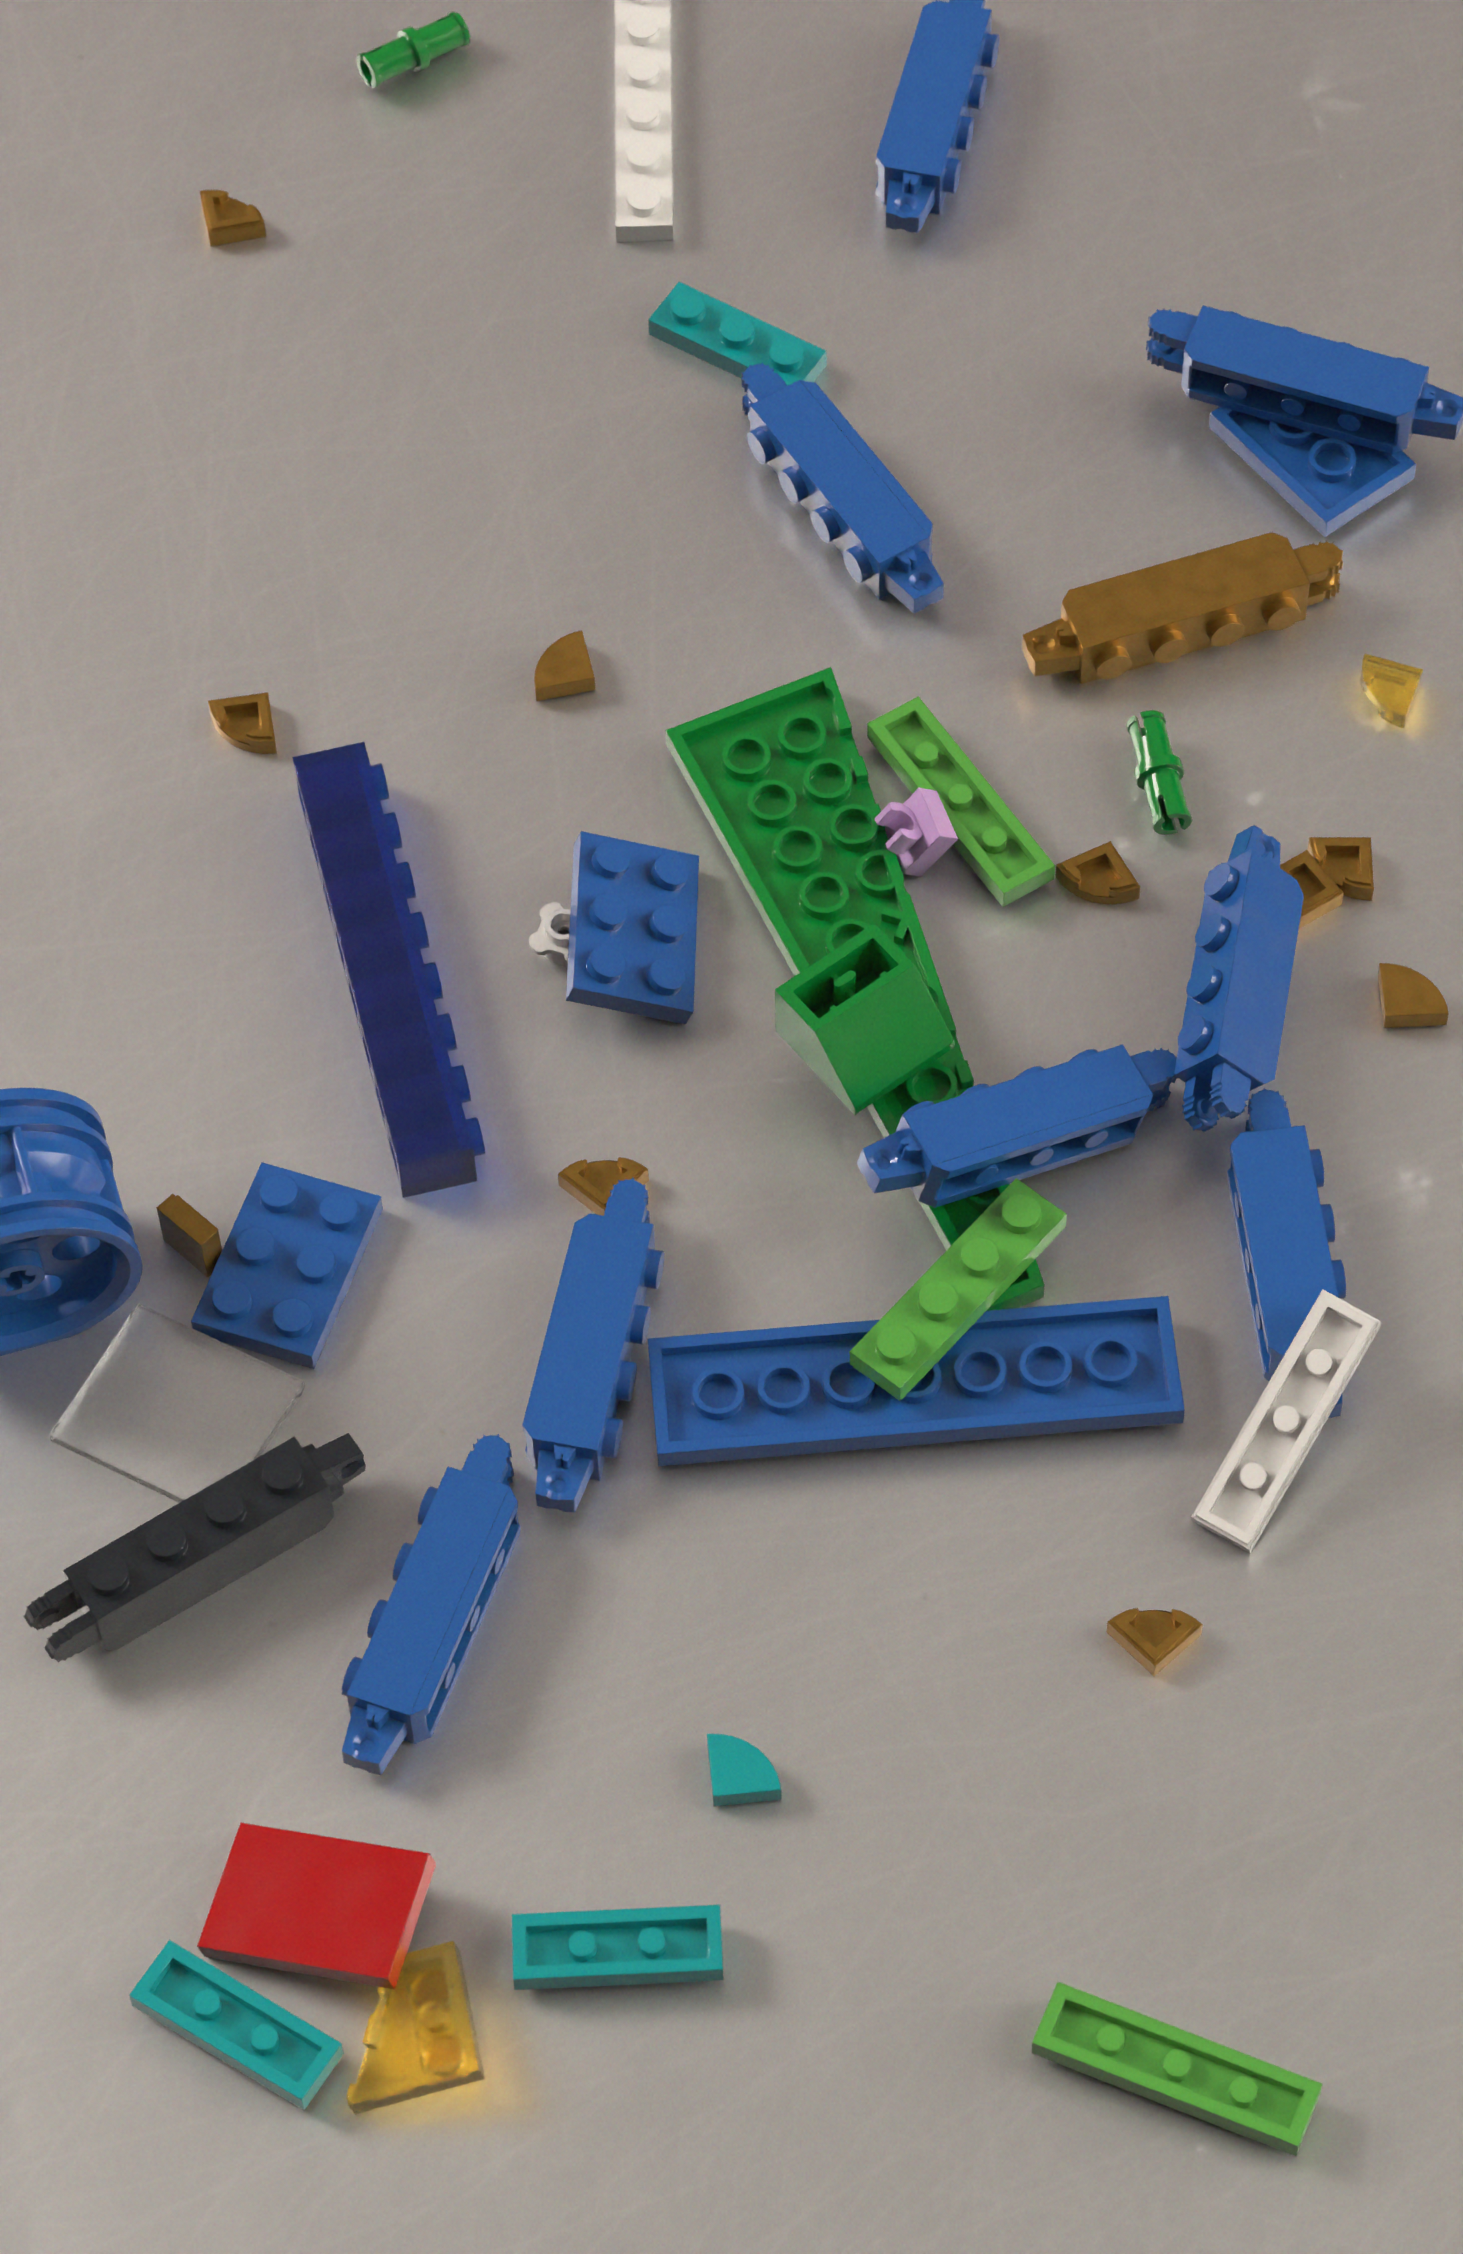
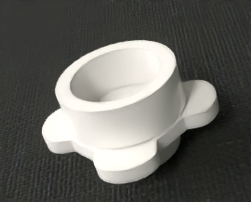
(546, 939)

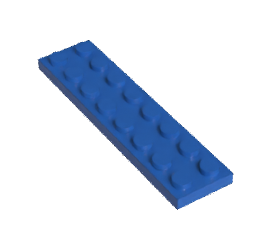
(1002, 1379)

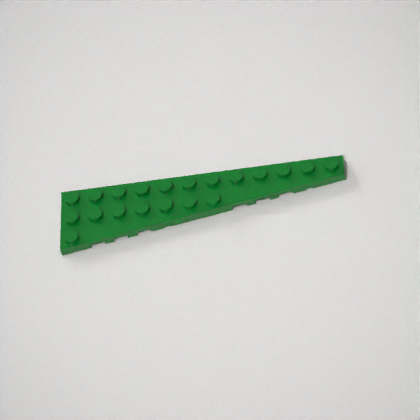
(804, 839)

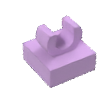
(917, 831)

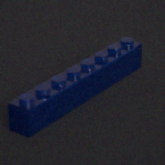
(386, 972)

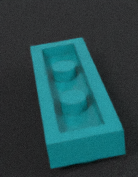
(732, 337)
(617, 1947)
(236, 2024)

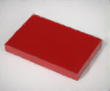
(317, 1905)

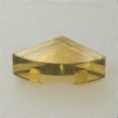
(1390, 687)

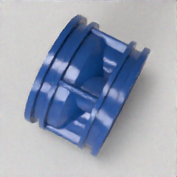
(62, 1221)

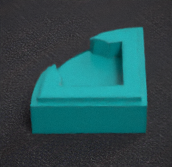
(740, 1772)

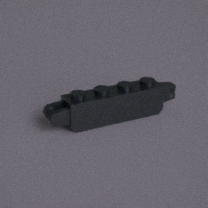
(197, 1546)

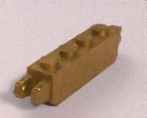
(1184, 607)

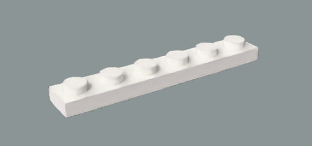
(643, 121)

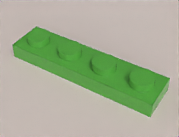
(985, 827)
(957, 1289)
(1176, 2068)

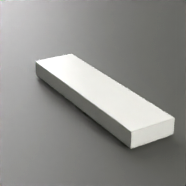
(1286, 1421)

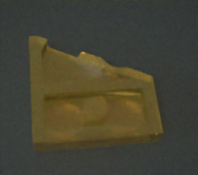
(419, 2034)

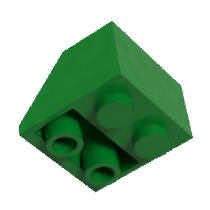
(862, 1019)

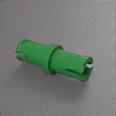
(413, 49)
(1159, 772)

